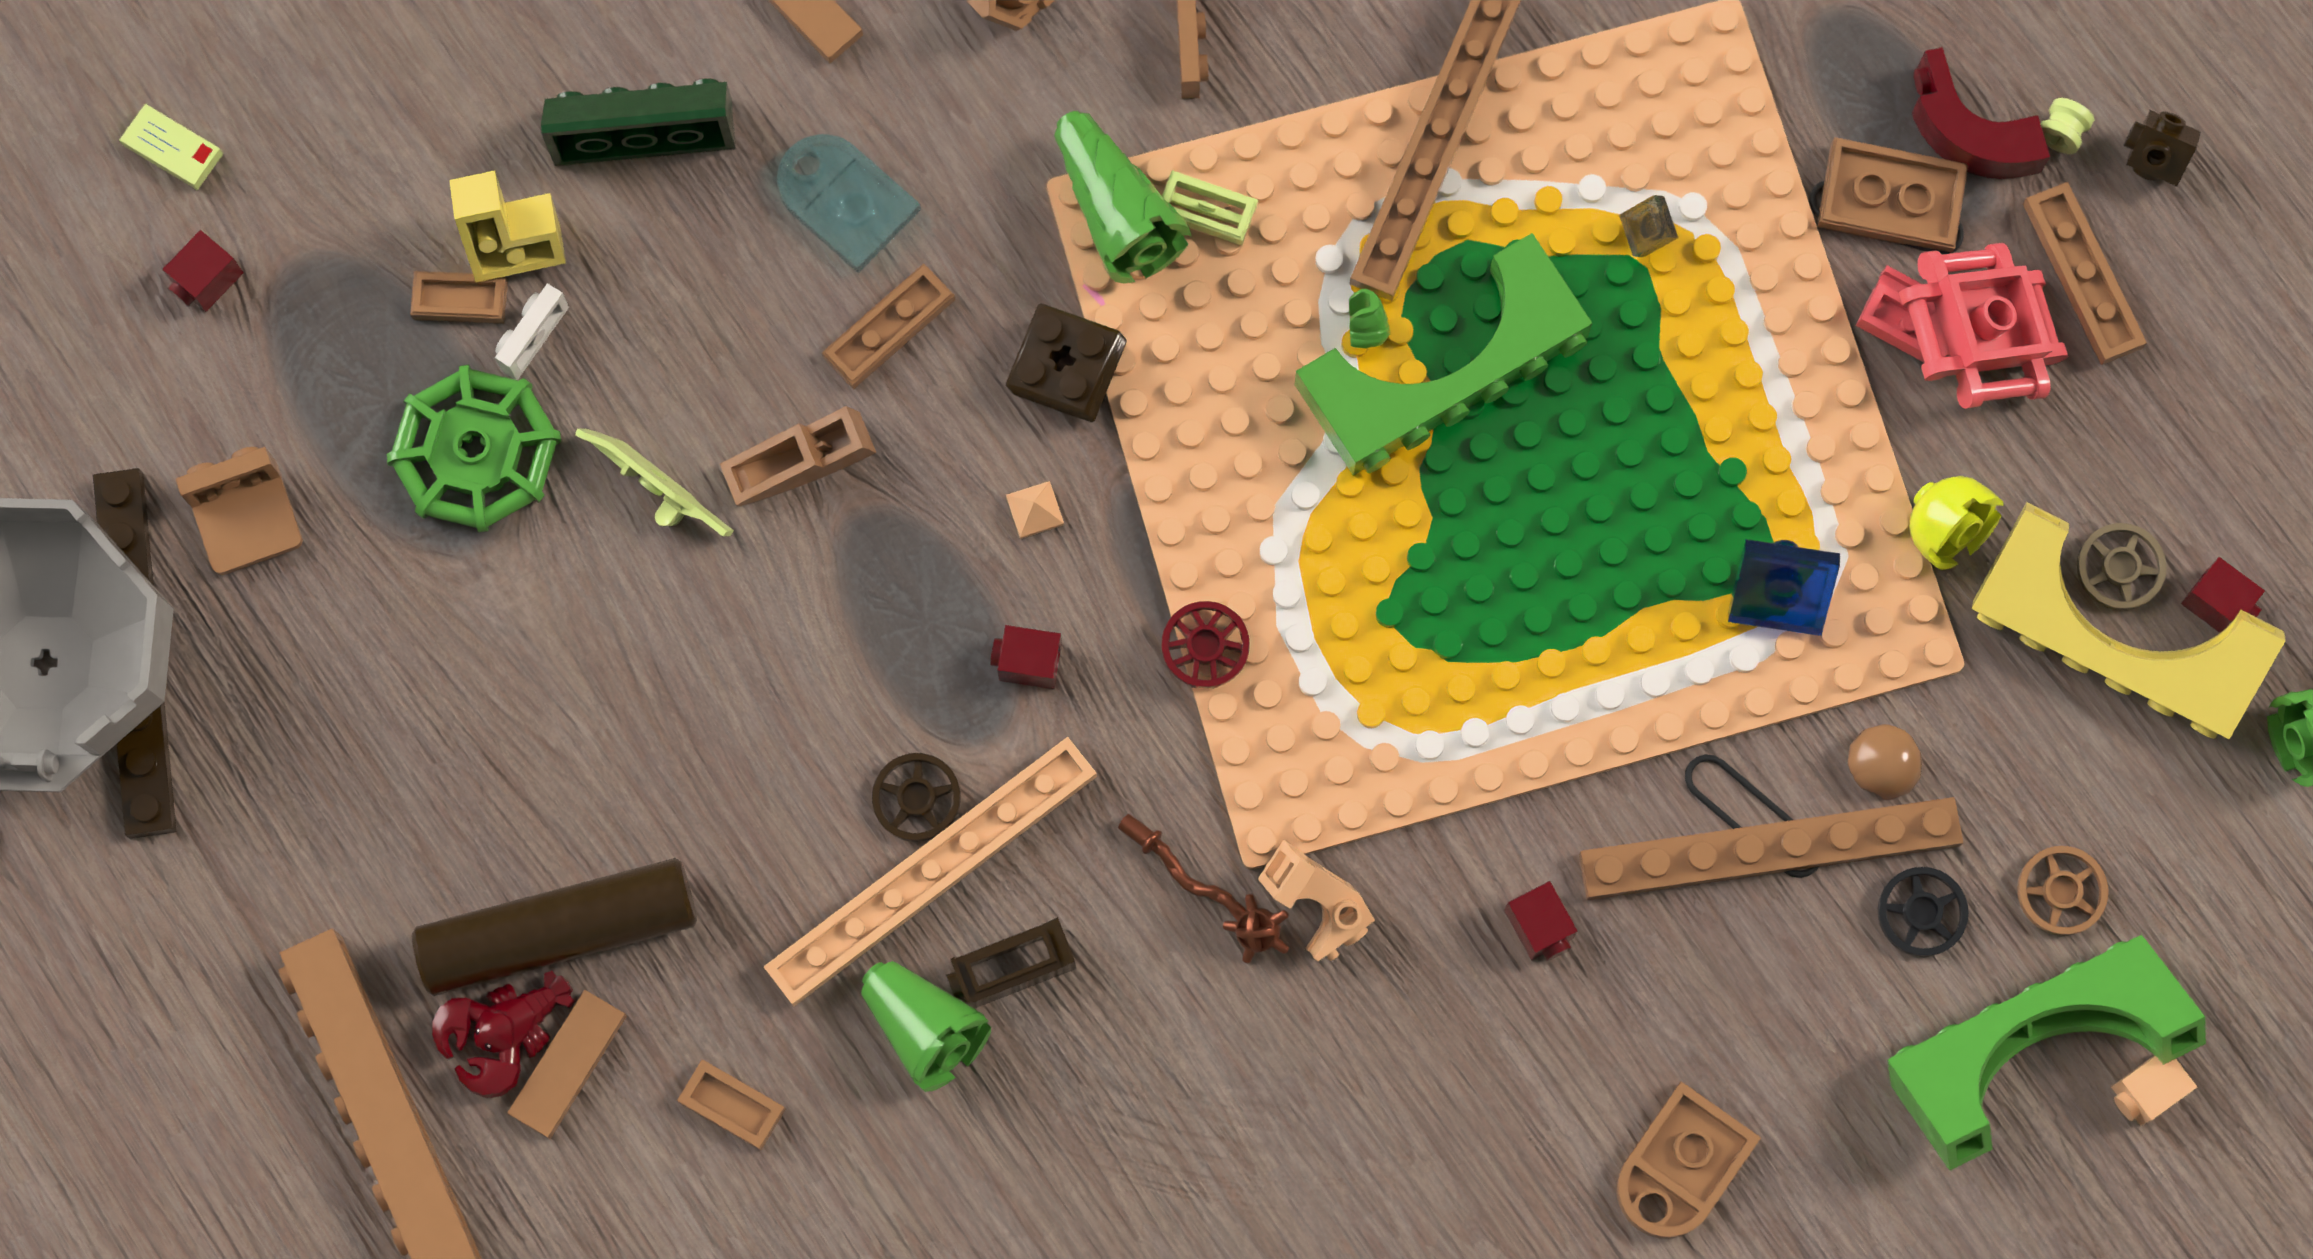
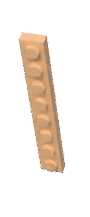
(930, 871)

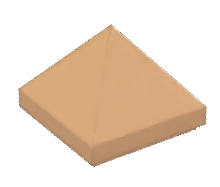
(1035, 510)

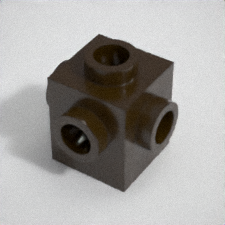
(2161, 147)

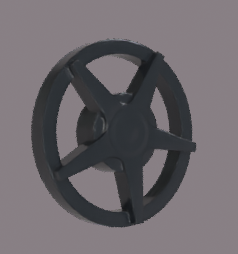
(1922, 911)

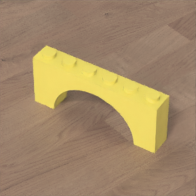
(2202, 683)

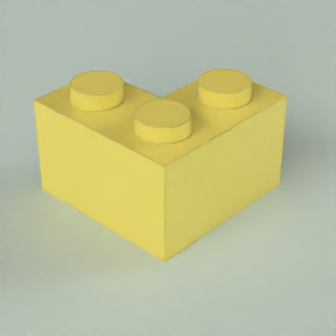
(501, 235)

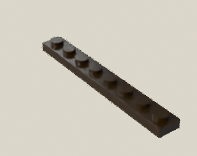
(145, 749)

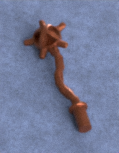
(1255, 927)

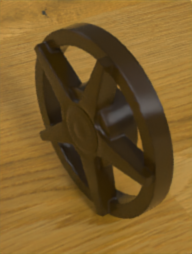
(916, 797)

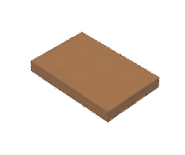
(1892, 195)

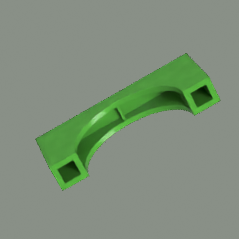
(1377, 417)
(2114, 993)

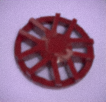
(1205, 644)

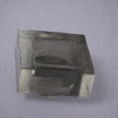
(1648, 226)

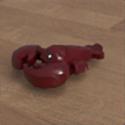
(500, 1031)

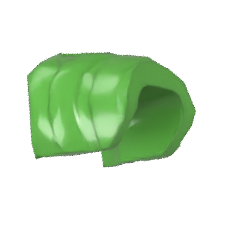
(1367, 320)

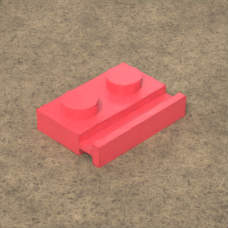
(1887, 317)

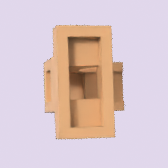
(1344, 913)

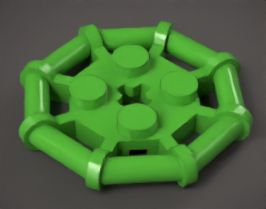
(487, 469)

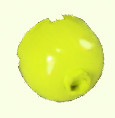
(1952, 516)

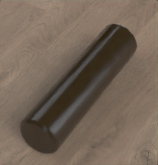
(553, 927)

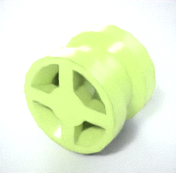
(2066, 125)

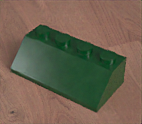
(638, 122)

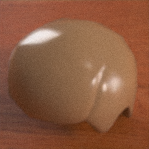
(1885, 761)

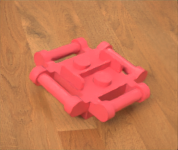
(1983, 324)

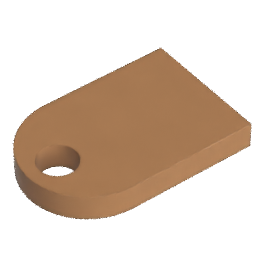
(1685, 1161)

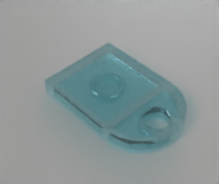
(846, 200)

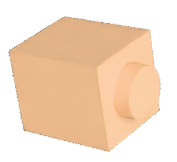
(2151, 1089)

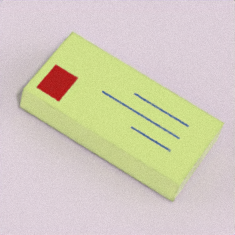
(171, 146)

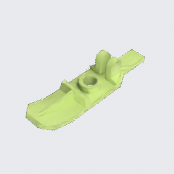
(676, 500)

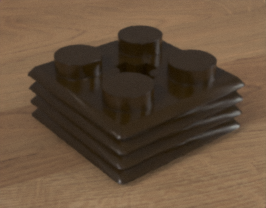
(1078, 387)

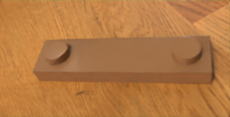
(2084, 273)

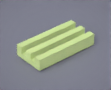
(1217, 193)

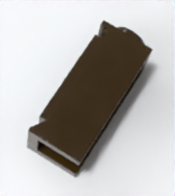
(1061, 961)

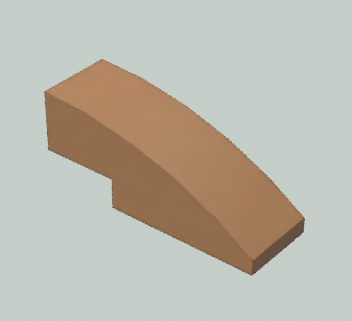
(798, 456)

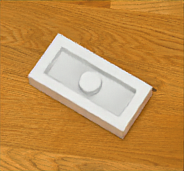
(539, 319)

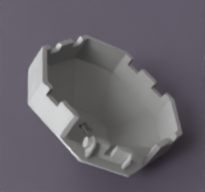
(103, 622)

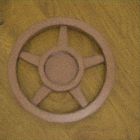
(2062, 890)

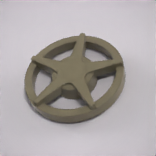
(2121, 566)

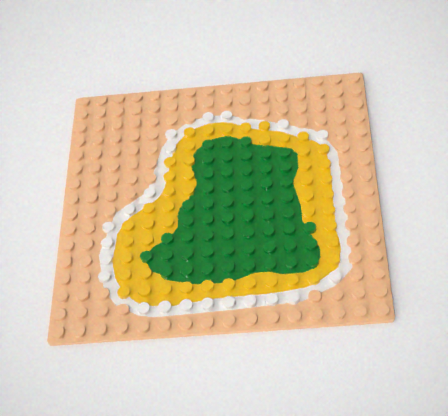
(1560, 558)

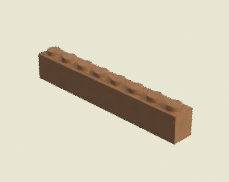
(375, 1100)

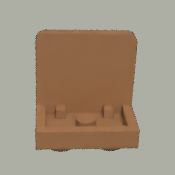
(241, 509)

